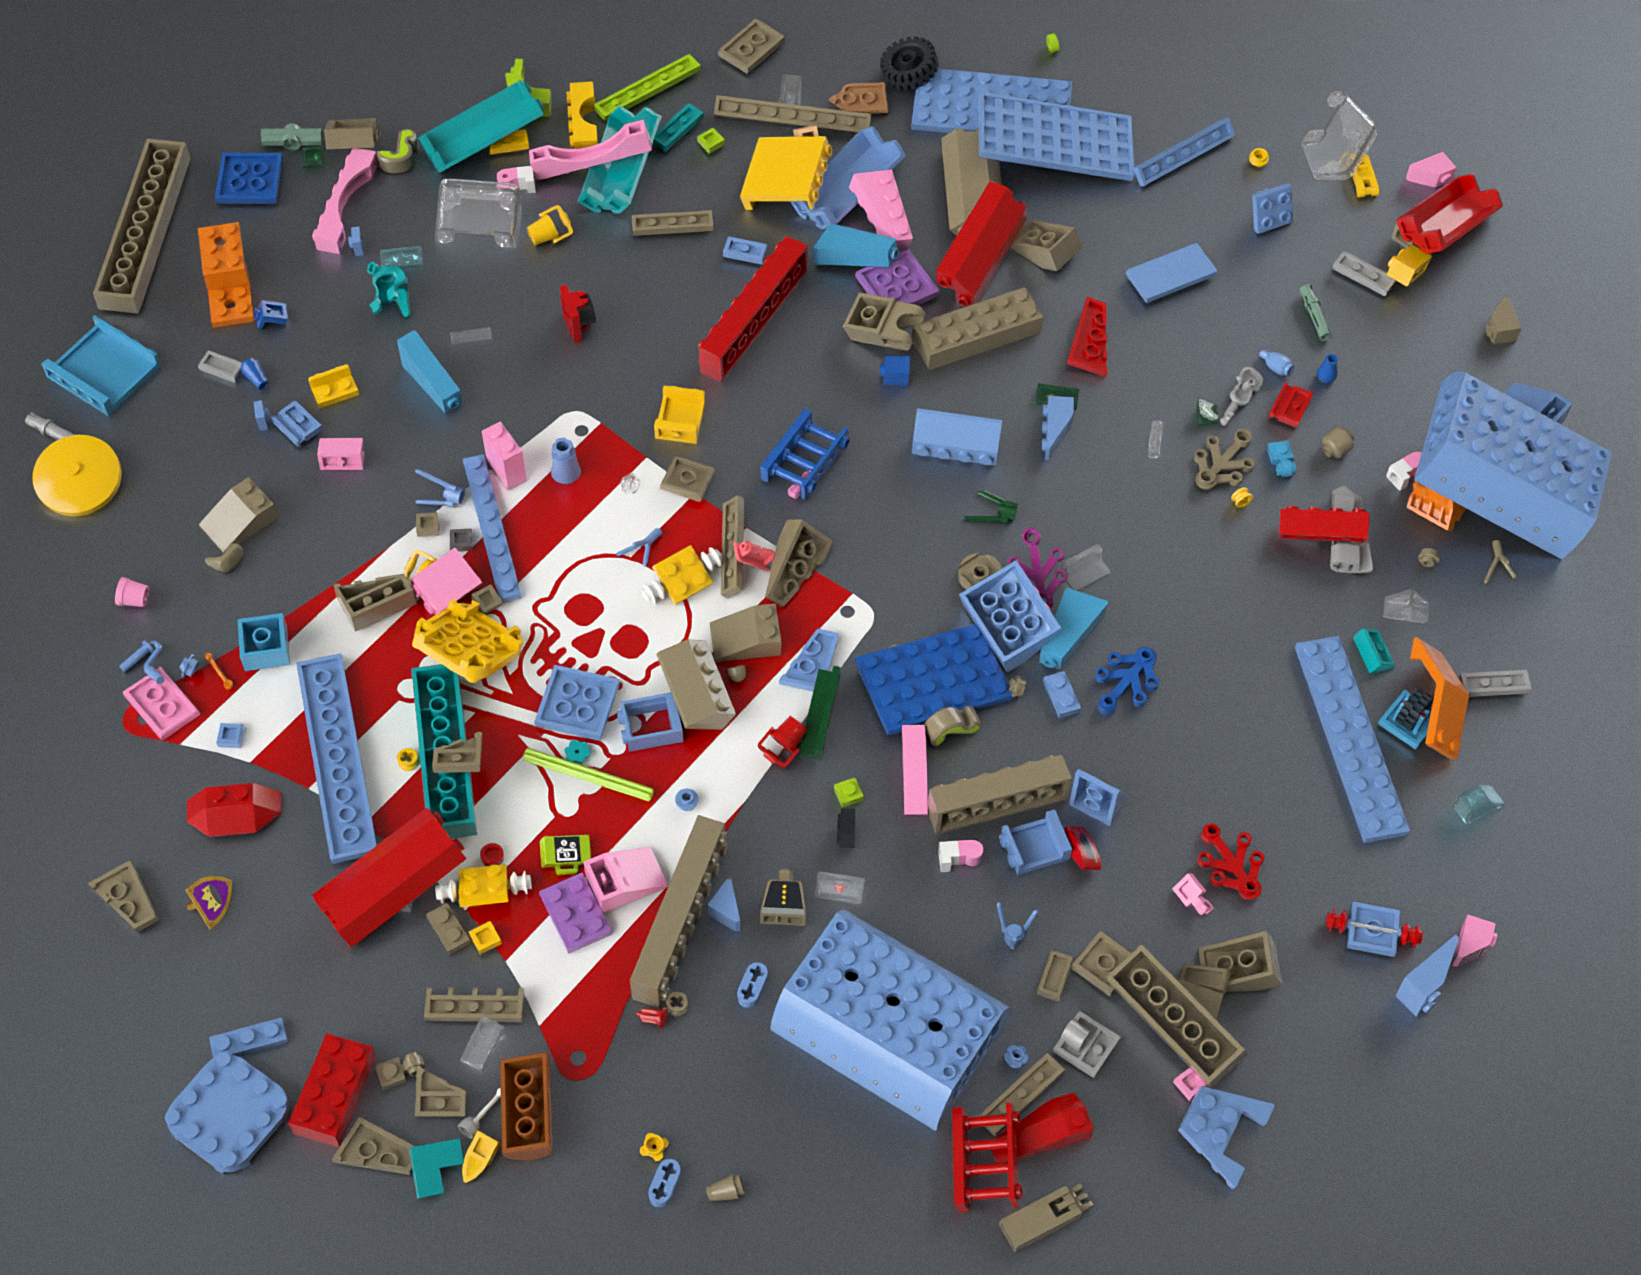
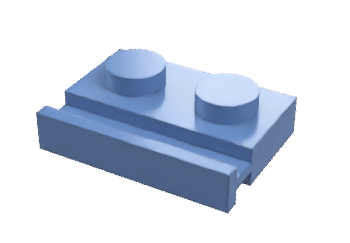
(297, 423)

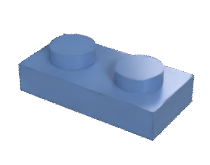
(745, 250)
(1061, 694)

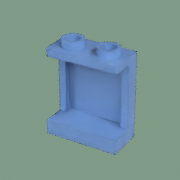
(1036, 844)

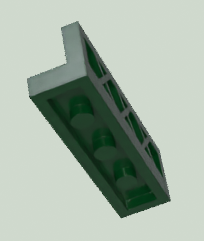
(820, 713)

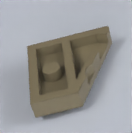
(438, 1097)

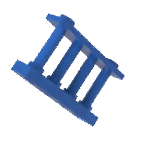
(794, 438)

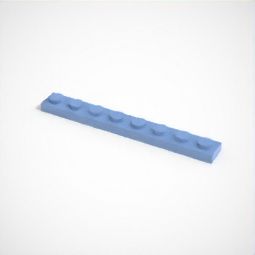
(492, 528)

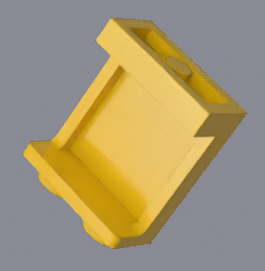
(680, 414)

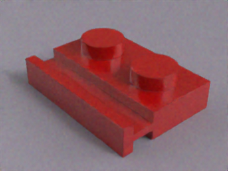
(1291, 405)

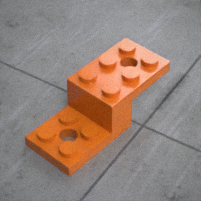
(225, 274)

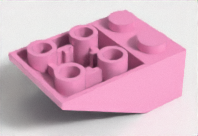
(624, 877)

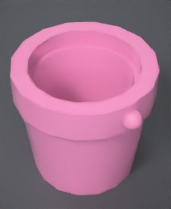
(131, 593)

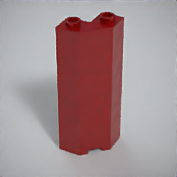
(1448, 214)
(981, 244)
(389, 876)

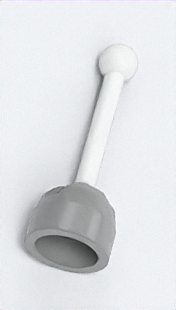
(470, 1125)

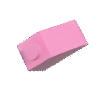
(1432, 171)

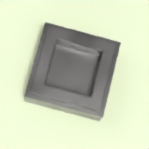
(461, 539)

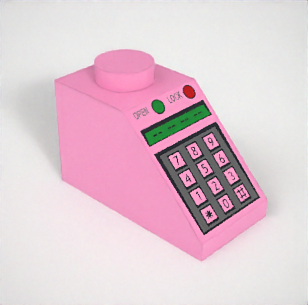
(1474, 939)

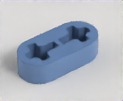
(747, 983)
(659, 1181)

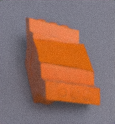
(1434, 507)

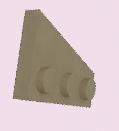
(126, 895)
(374, 1149)

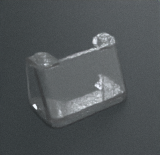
(1343, 141)
(479, 210)

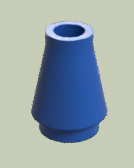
(1328, 370)
(253, 371)

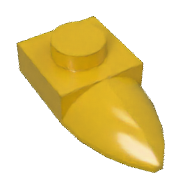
(479, 1155)

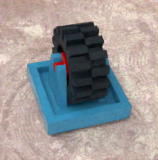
(1409, 717)

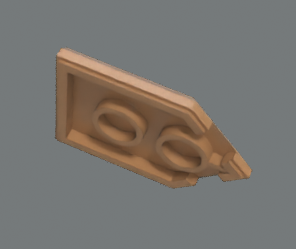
(862, 98)

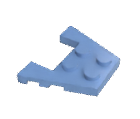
(1212, 1122)

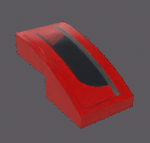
(1084, 849)

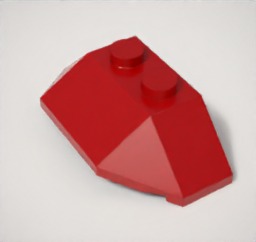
(233, 809)

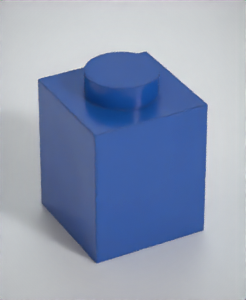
(895, 370)

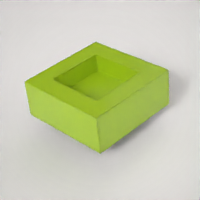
(711, 140)
(848, 792)

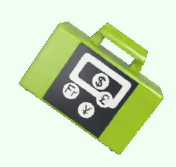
(564, 851)

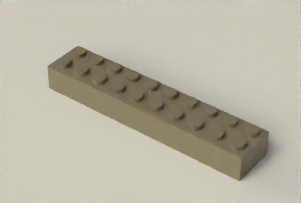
(142, 226)

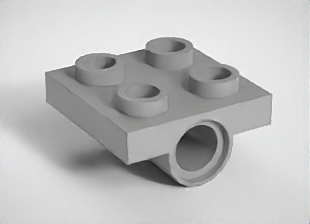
(1086, 1044)

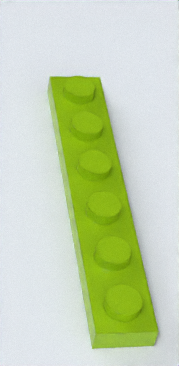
(648, 86)

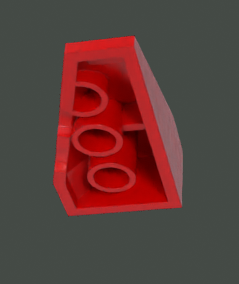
(1050, 1127)

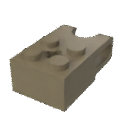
(882, 321)

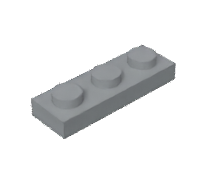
(1364, 273)
(1496, 683)

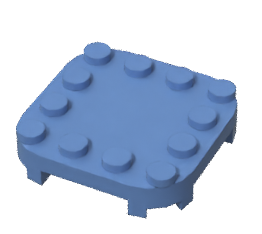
(227, 1112)

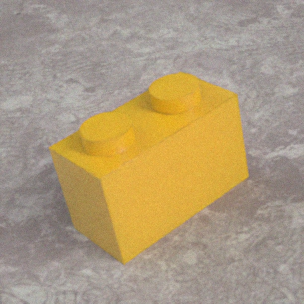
(1408, 265)

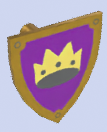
(210, 897)

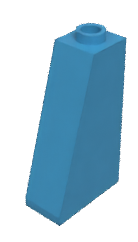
(854, 248)
(428, 372)
(1077, 617)

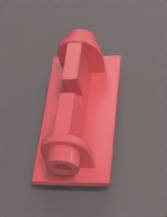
(754, 555)

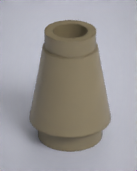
(726, 1189)

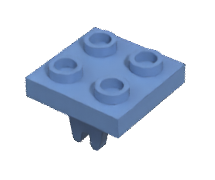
(1272, 208)

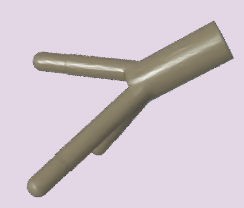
(1499, 557)

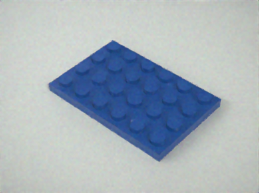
(932, 674)

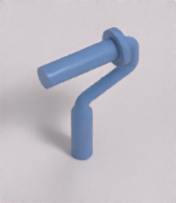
(139, 654)

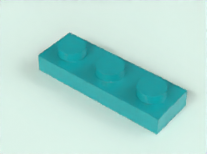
(677, 127)

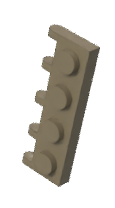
(471, 1007)

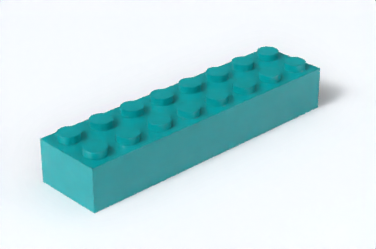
(439, 724)

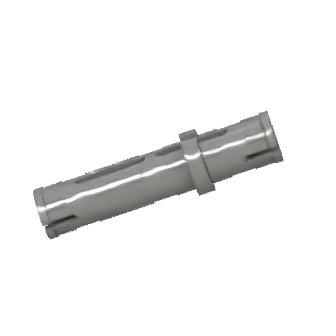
(47, 426)

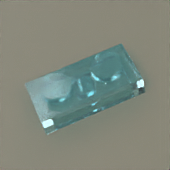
(402, 257)

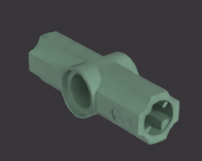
(292, 137)

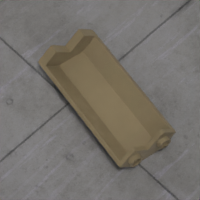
(965, 174)

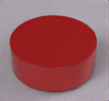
(492, 854)

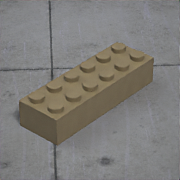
(977, 328)
(998, 793)
(1176, 1016)

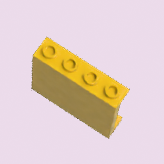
(786, 170)

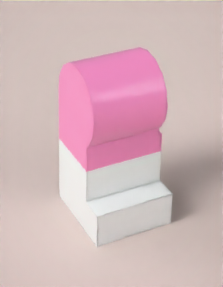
(520, 176)
(1403, 470)
(959, 853)

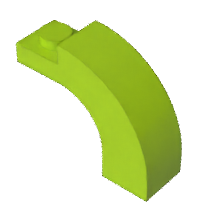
(544, 95)

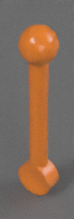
(228, 684)

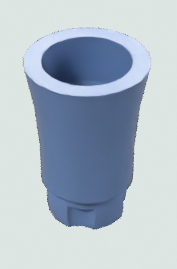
(564, 462)

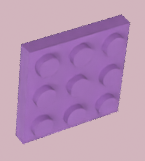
(902, 281)

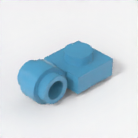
(1282, 456)

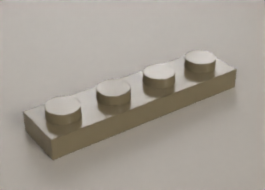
(672, 223)
(1025, 1089)

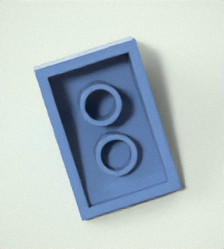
(1096, 797)
(1423, 984)

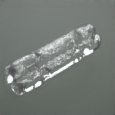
(471, 335)
(1155, 439)

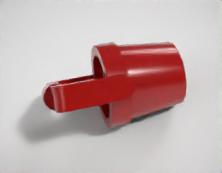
(788, 736)

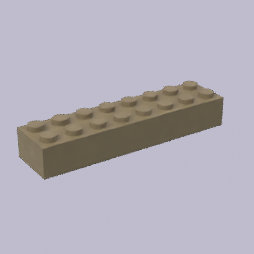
(678, 912)

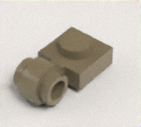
(393, 1072)

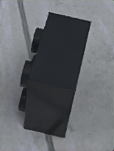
(846, 828)

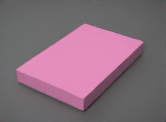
(161, 705)

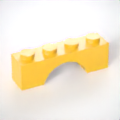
(582, 102)

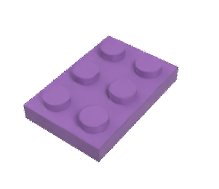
(575, 913)

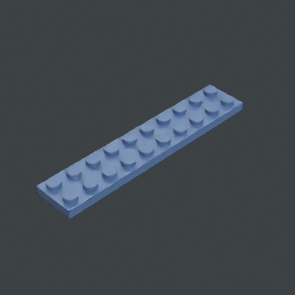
(1352, 739)
(336, 758)

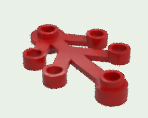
(1231, 863)

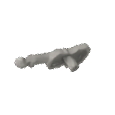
(1248, 382)

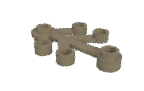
(1223, 462)

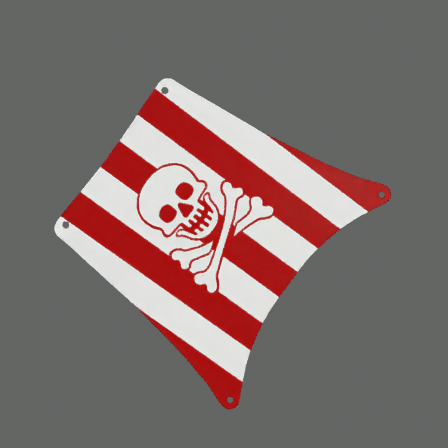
(575, 612)

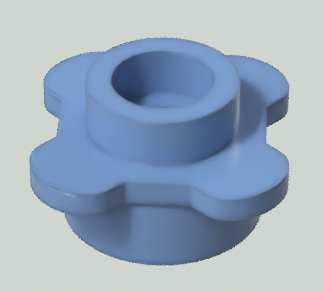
(189, 666)

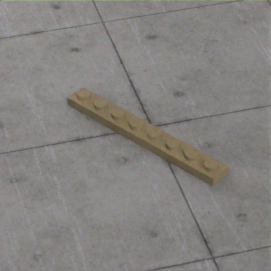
(791, 114)

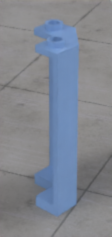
(860, 155)

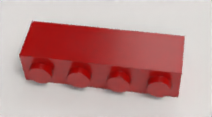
(1324, 524)

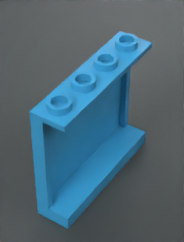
(103, 367)

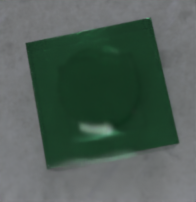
(312, 157)

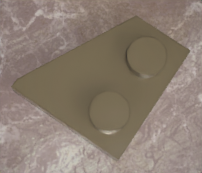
(459, 756)

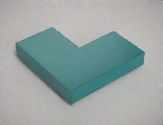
(428, 1160)

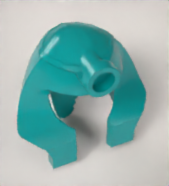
(390, 286)

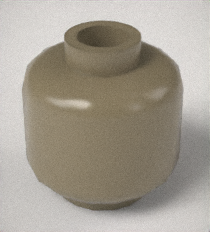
(1337, 442)

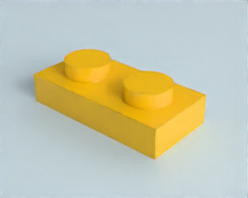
(512, 142)

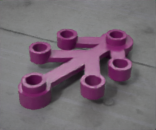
(1040, 573)

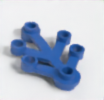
(1128, 676)

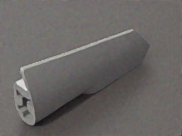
(1349, 556)

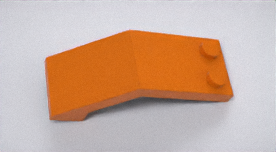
(1448, 703)

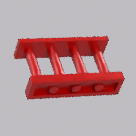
(963, 1146)

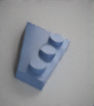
(815, 655)

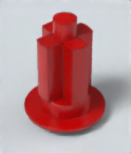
(654, 1016)

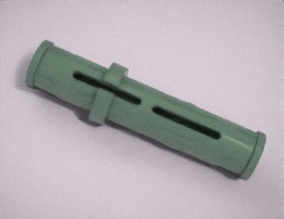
(1312, 305)

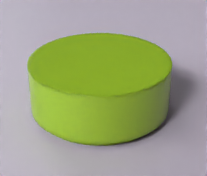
(1052, 43)

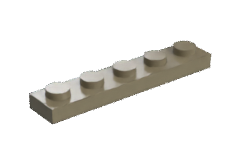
(732, 532)

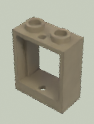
(351, 133)

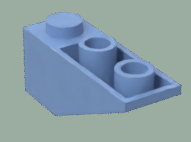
(1058, 422)

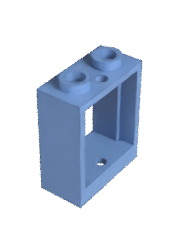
(647, 705)

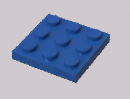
(249, 178)

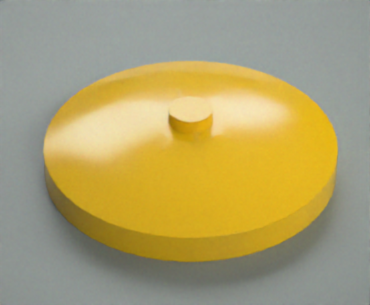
(77, 475)

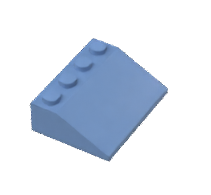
(1010, 615)

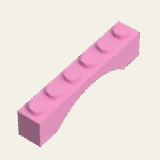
(554, 161)
(358, 170)

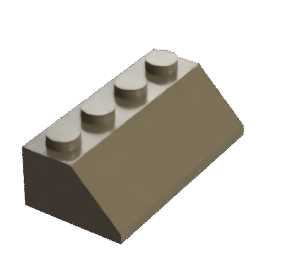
(696, 685)

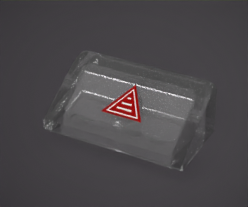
(839, 887)

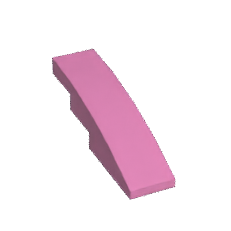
(914, 770)

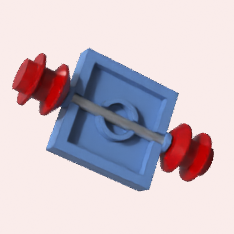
(1373, 929)

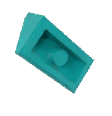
(1373, 650)

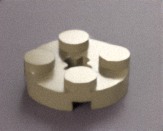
(973, 563)

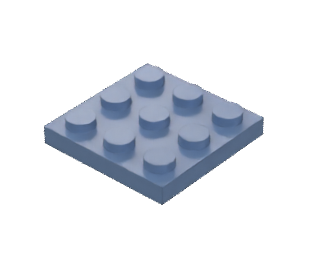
(577, 702)

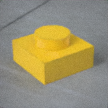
(485, 937)

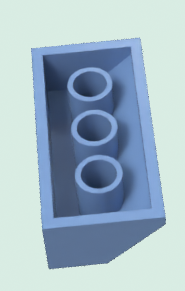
(956, 436)

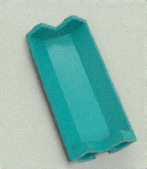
(481, 125)
(614, 183)

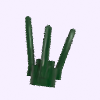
(1006, 509)

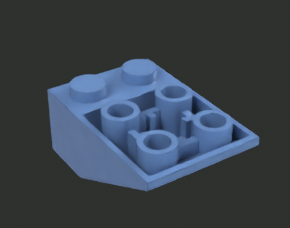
(1541, 400)

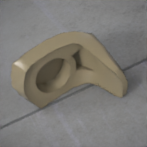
(228, 560)

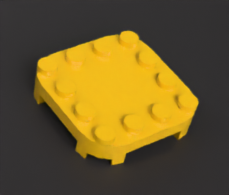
(467, 641)

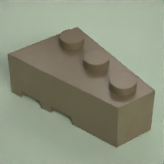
(374, 600)

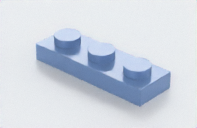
(250, 1038)

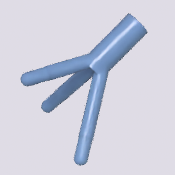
(656, 533)

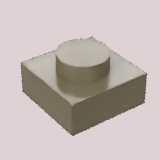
(427, 524)
(487, 598)

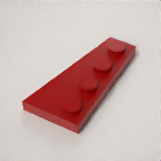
(1090, 339)

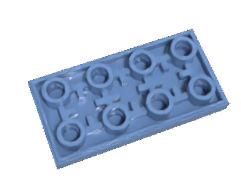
(1171, 272)

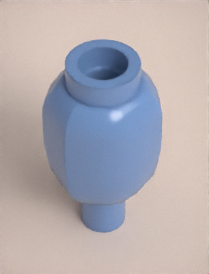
(1278, 362)

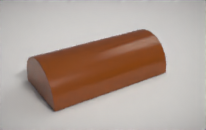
(526, 1107)

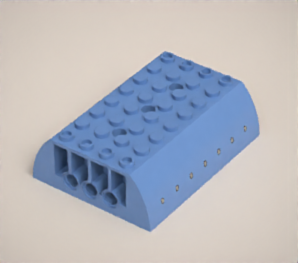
(1501, 477)
(885, 1044)

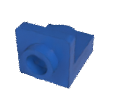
(270, 312)

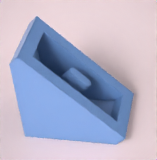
(724, 907)

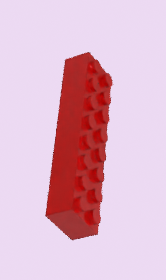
(752, 309)

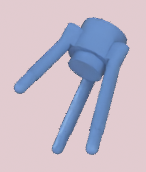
(452, 493)
(1014, 933)

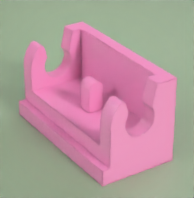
(340, 454)

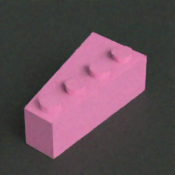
(882, 202)

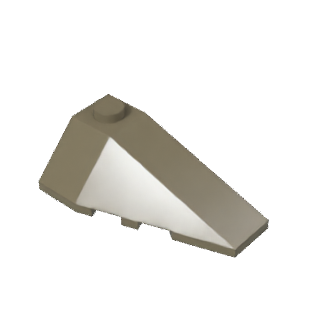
(796, 556)

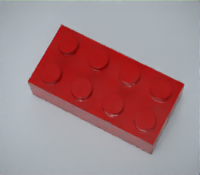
(332, 1090)

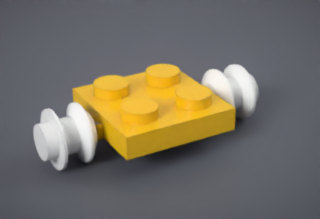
(682, 575)
(483, 886)

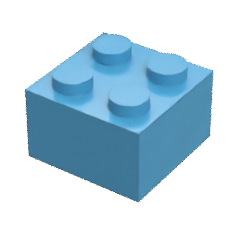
(263, 642)

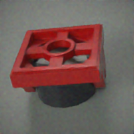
(577, 311)

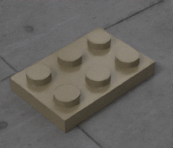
(751, 46)

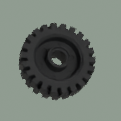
(909, 63)

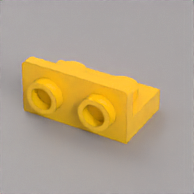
(333, 386)

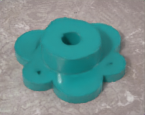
(577, 751)

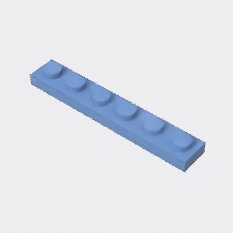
(1184, 151)

